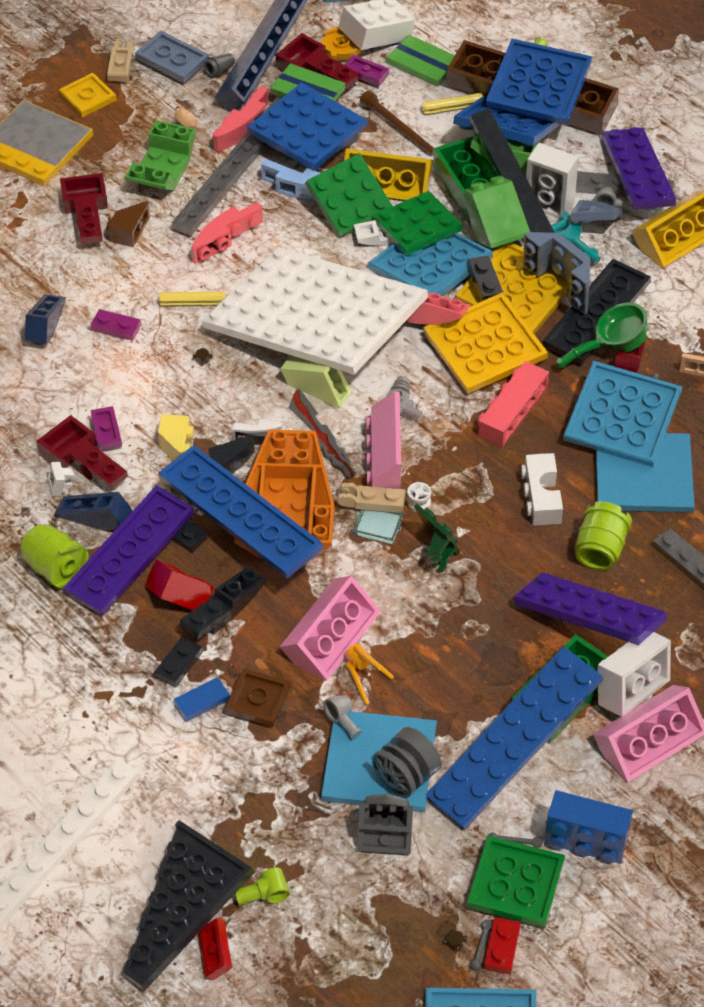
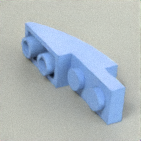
(287, 181)

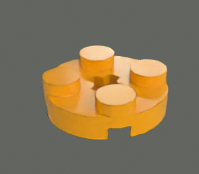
(339, 51)

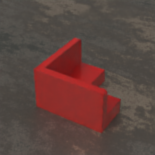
(177, 586)

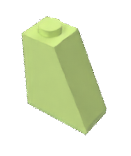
(316, 380)

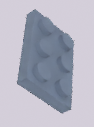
(171, 56)

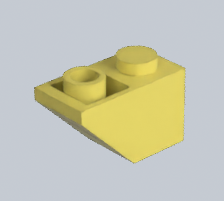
(175, 434)

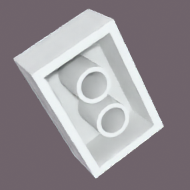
(376, 23)
(553, 178)
(634, 674)

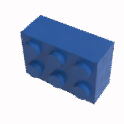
(588, 827)

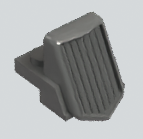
(385, 824)

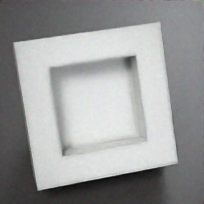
(59, 478)

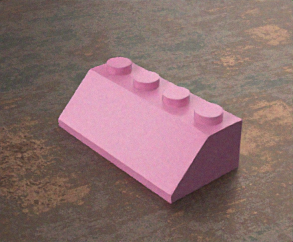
(384, 443)
(330, 627)
(651, 732)

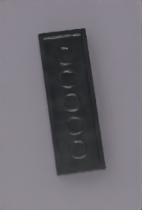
(613, 286)

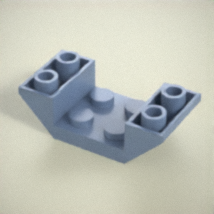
(554, 251)

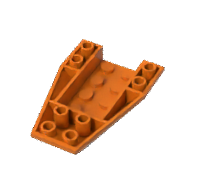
(295, 481)

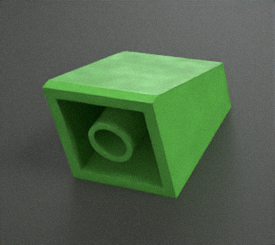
(495, 212)

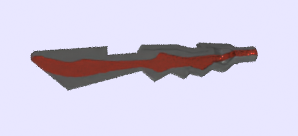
(306, 412)

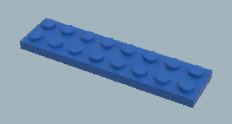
(241, 511)
(514, 737)

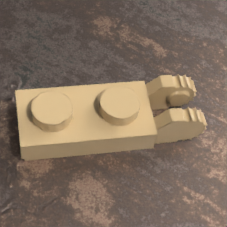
(120, 61)
(371, 498)

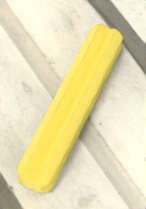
(449, 103)
(191, 298)

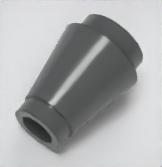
(218, 64)

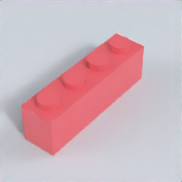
(513, 403)

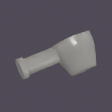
(612, 200)
(337, 709)

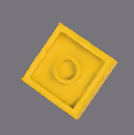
(87, 95)

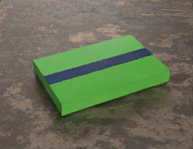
(421, 60)
(295, 75)

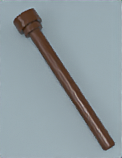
(371, 101)

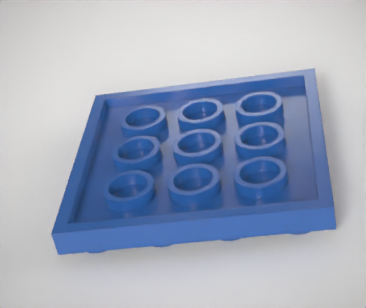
(539, 81)
(307, 126)
(515, 126)

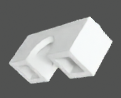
(543, 504)

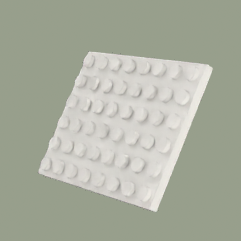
(315, 310)

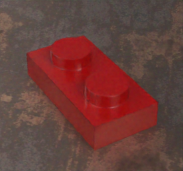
(502, 945)
(215, 949)

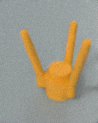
(360, 659)

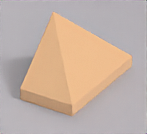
(692, 364)

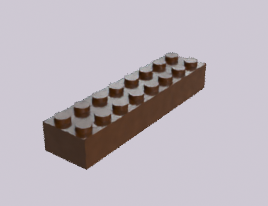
(477, 66)

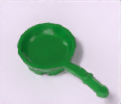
(617, 328)

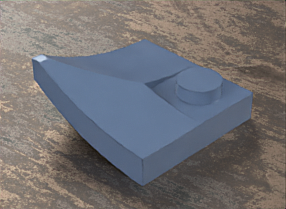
(588, 211)

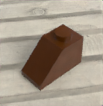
(128, 224)

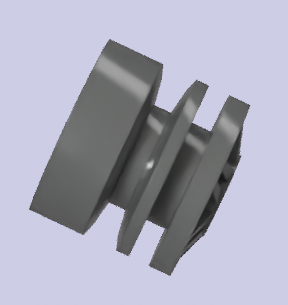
(406, 762)

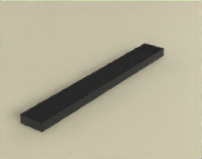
(509, 168)

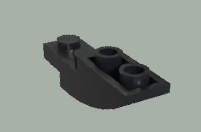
(233, 453)
(226, 603)

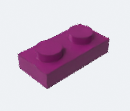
(368, 70)
(115, 325)
(106, 428)

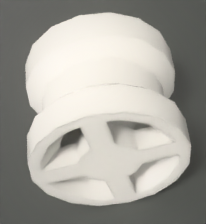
(416, 491)

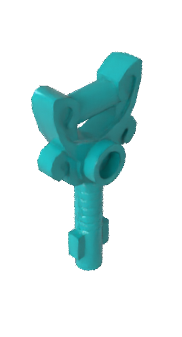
(573, 234)

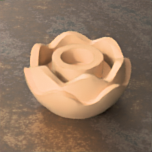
(185, 119)

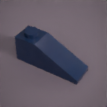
(43, 319)
(95, 510)

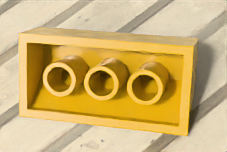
(397, 174)
(673, 230)

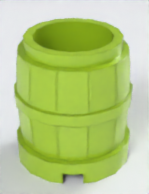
(602, 535)
(53, 554)

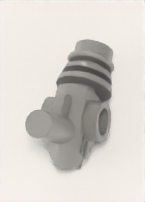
(402, 385)

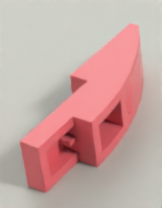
(235, 124)
(220, 230)
(438, 310)

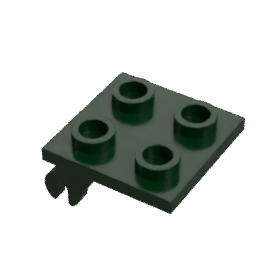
(442, 543)

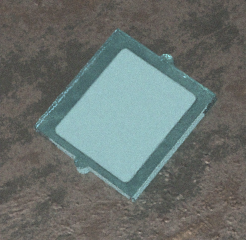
(378, 525)

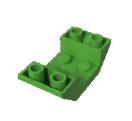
(166, 157)

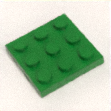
(348, 194)
(417, 223)
(516, 881)

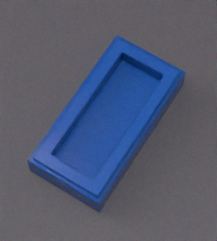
(201, 699)

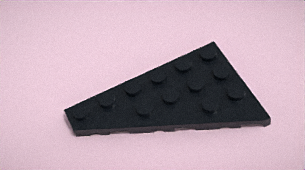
(189, 892)

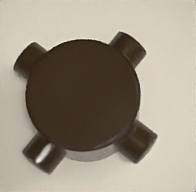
(202, 356)
(455, 940)

